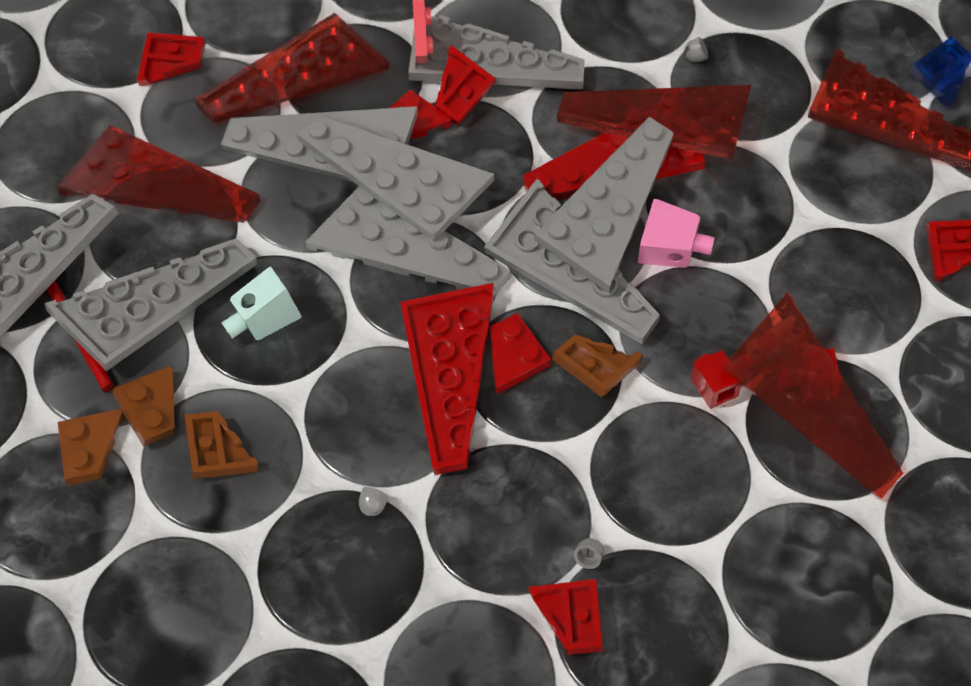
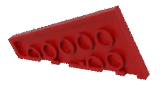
(571, 170)
(447, 357)

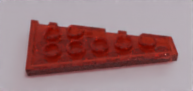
(308, 63)
(885, 112)
(700, 117)
(152, 178)
(802, 385)

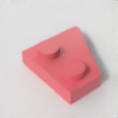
(423, 43)

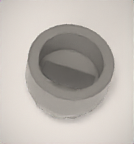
(696, 50)
(372, 501)
(582, 551)

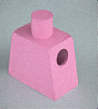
(672, 236)

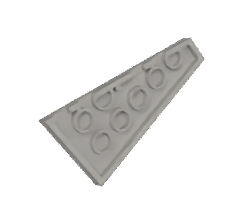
(504, 59)
(276, 136)
(408, 180)
(603, 213)
(384, 240)
(515, 246)
(36, 263)
(143, 304)

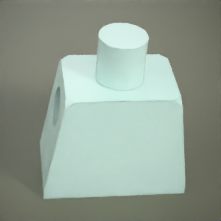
(261, 307)

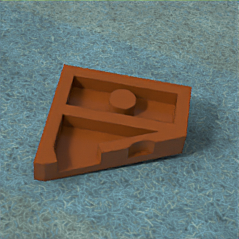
(595, 363)
(149, 405)
(86, 444)
(215, 448)

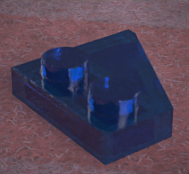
(943, 70)

